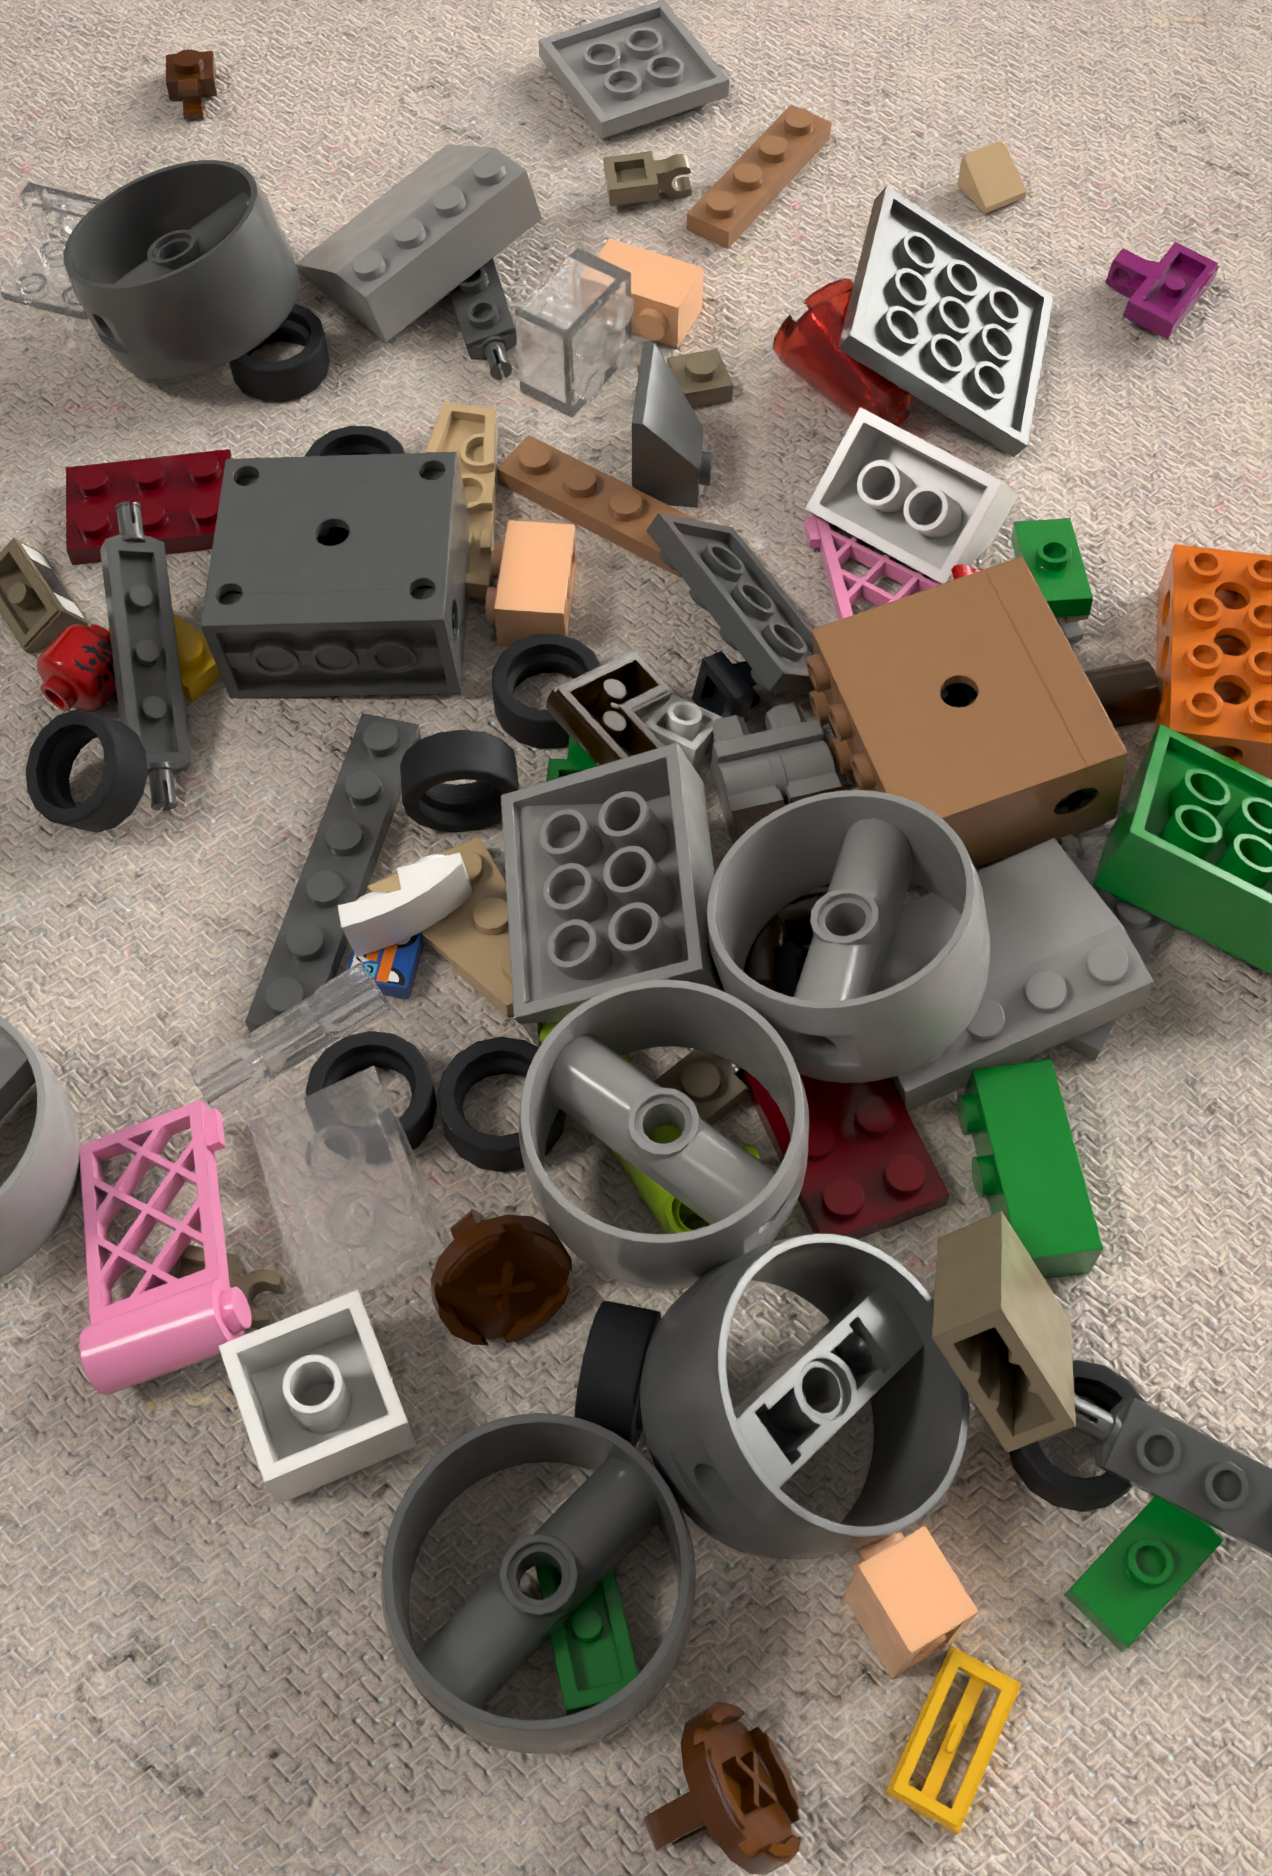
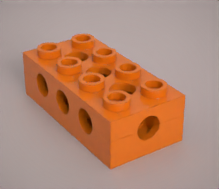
(1203, 598)

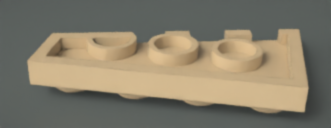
(474, 436)

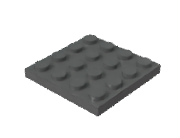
(947, 322)

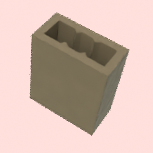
(1004, 1332)

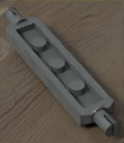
(485, 318)
(146, 651)
(1182, 1468)

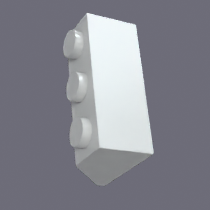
(910, 498)

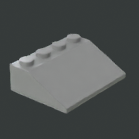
(424, 237)
(607, 882)
(1052, 971)

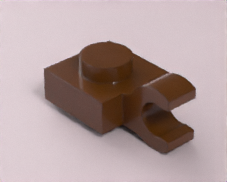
(190, 78)

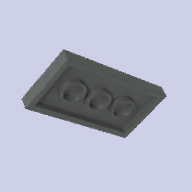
(741, 598)

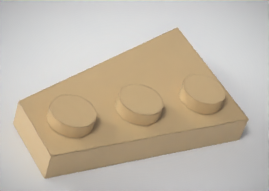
(476, 932)

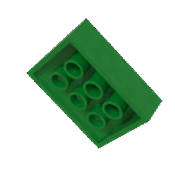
(1196, 846)

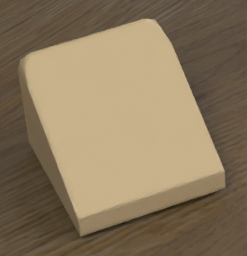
(990, 177)

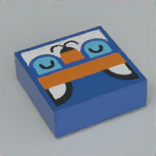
(393, 966)

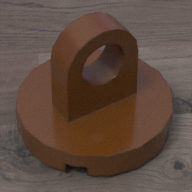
(500, 1278)
(735, 1793)

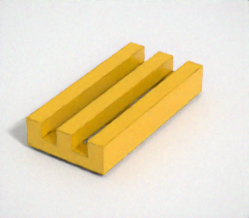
(924, 1801)

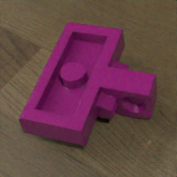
(1161, 290)

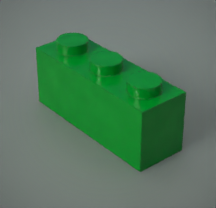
(1031, 1164)

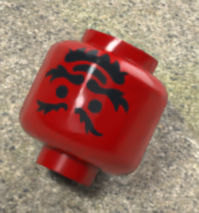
(78, 668)

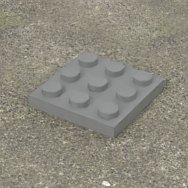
(633, 68)

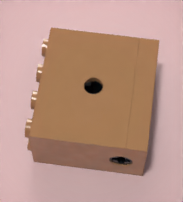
(970, 712)

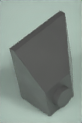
(666, 436)

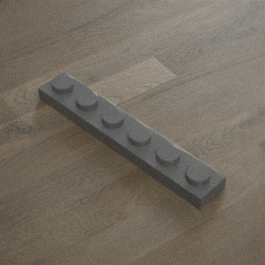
(336, 868)

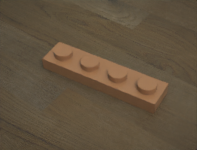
(758, 176)
(585, 497)

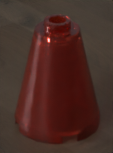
(813, 354)

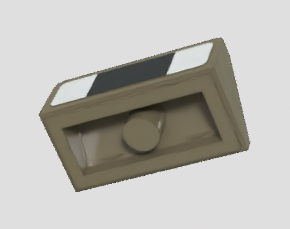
(34, 597)

